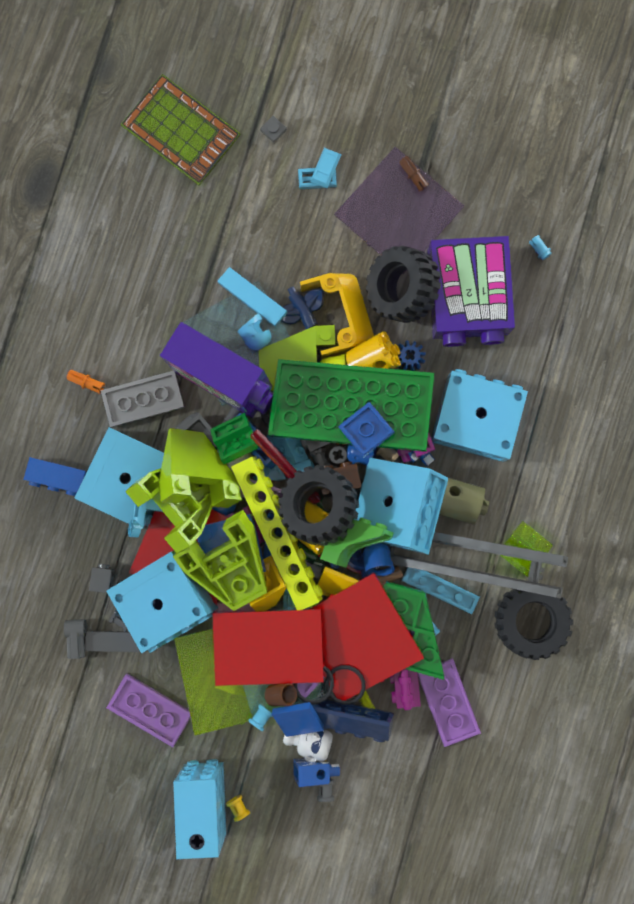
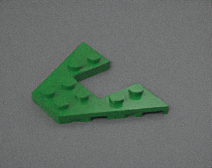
(415, 613)

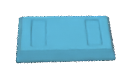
(325, 168)

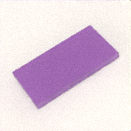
(449, 705)
(149, 710)

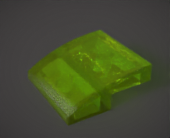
(526, 538)

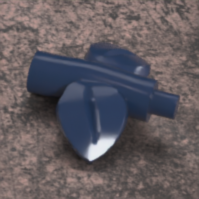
(303, 307)

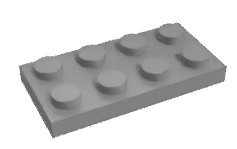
(142, 399)

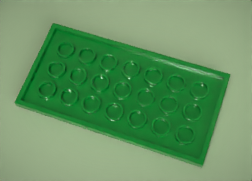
(318, 397)

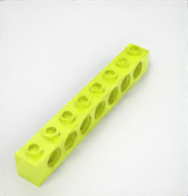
(300, 598)

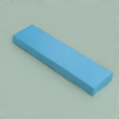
(252, 297)
(441, 589)

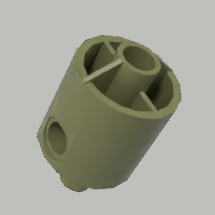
(463, 501)

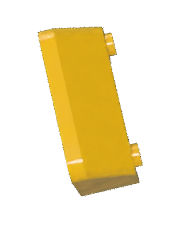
(360, 326)

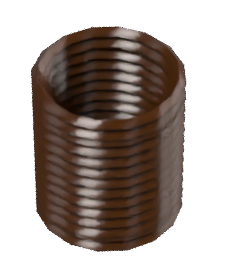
(280, 695)

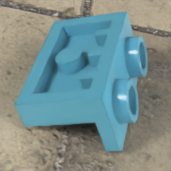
(290, 448)

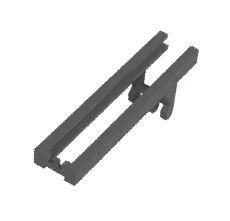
(535, 557)

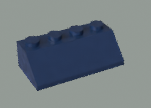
(355, 719)

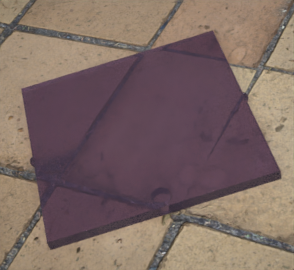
(393, 212)

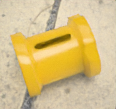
(237, 808)

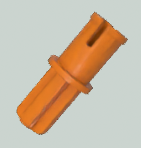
(85, 381)

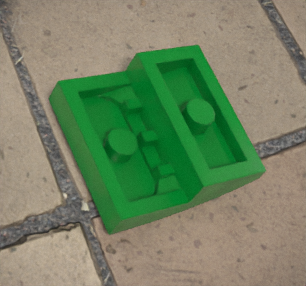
(233, 438)

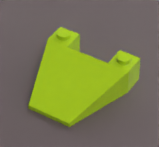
(297, 348)
(193, 459)
(187, 516)
(230, 570)

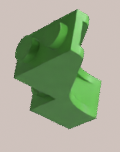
(360, 536)

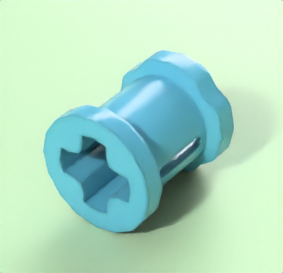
(261, 717)

